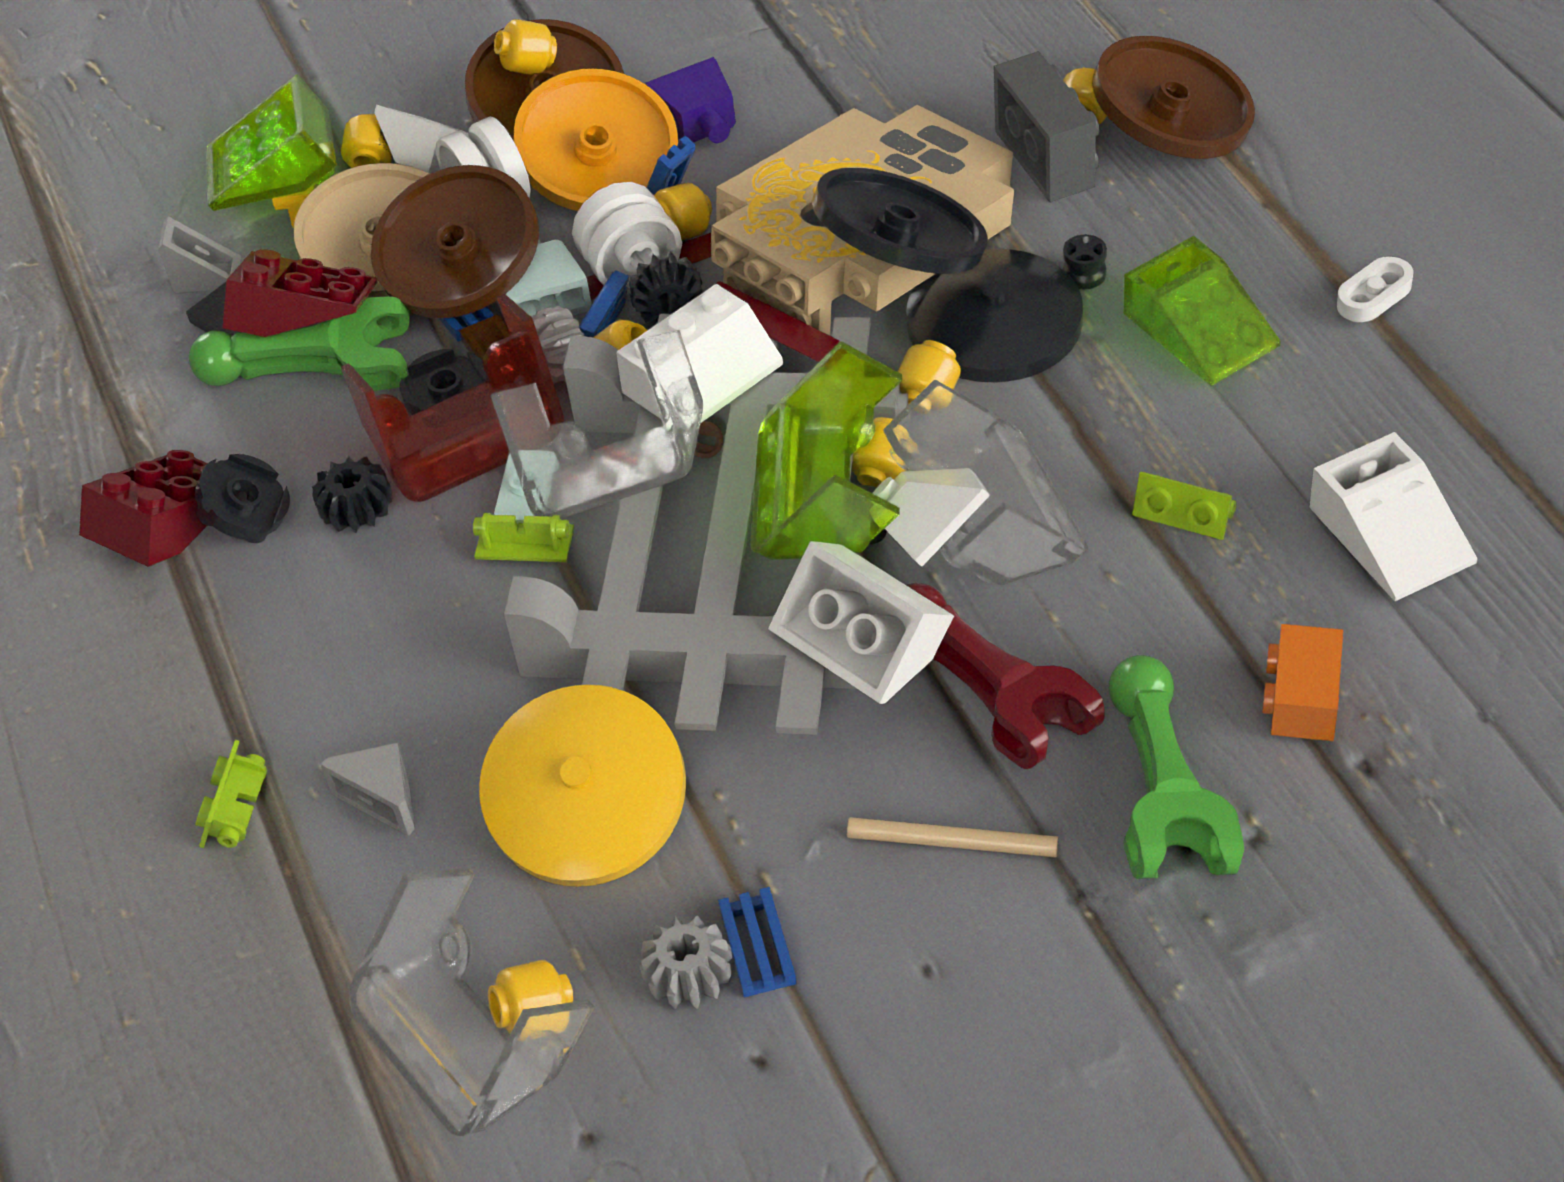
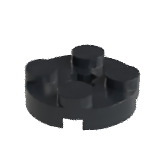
(435, 368)
(234, 517)

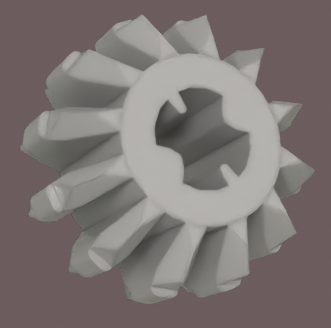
(554, 332)
(686, 962)

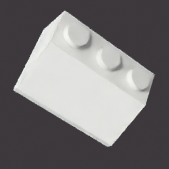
(723, 345)
(859, 620)

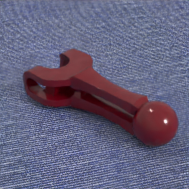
(1016, 691)

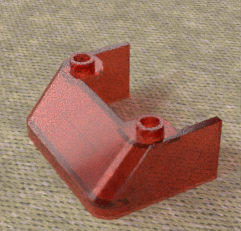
(461, 434)

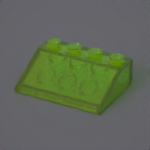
(272, 149)

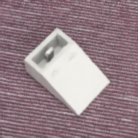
(1390, 516)

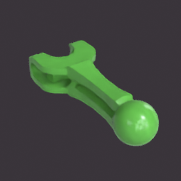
(325, 347)
(1175, 804)

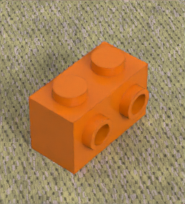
(1306, 682)

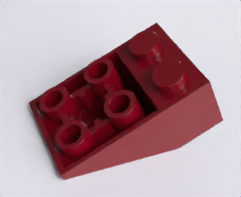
(284, 294)
(145, 509)

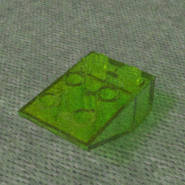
(1198, 311)

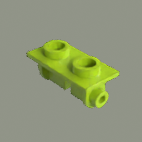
(1183, 505)
(533, 540)
(224, 815)

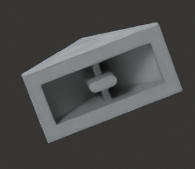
(194, 260)
(374, 783)

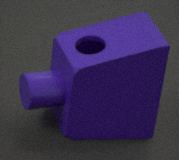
(698, 101)

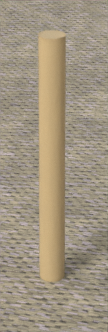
(952, 837)

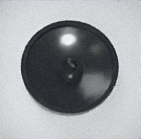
(899, 220)
(1001, 317)

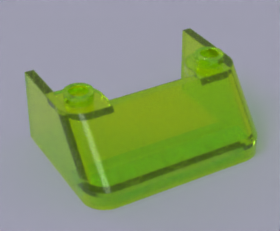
(806, 454)

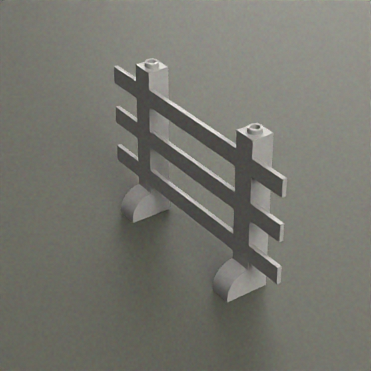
(696, 648)

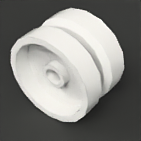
(485, 145)
(623, 228)

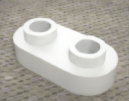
(1374, 289)

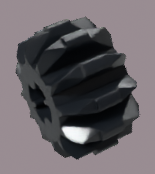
(664, 286)
(352, 494)

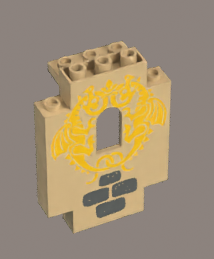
(804, 266)

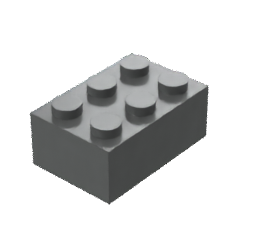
(1045, 126)

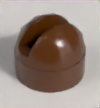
(705, 450)

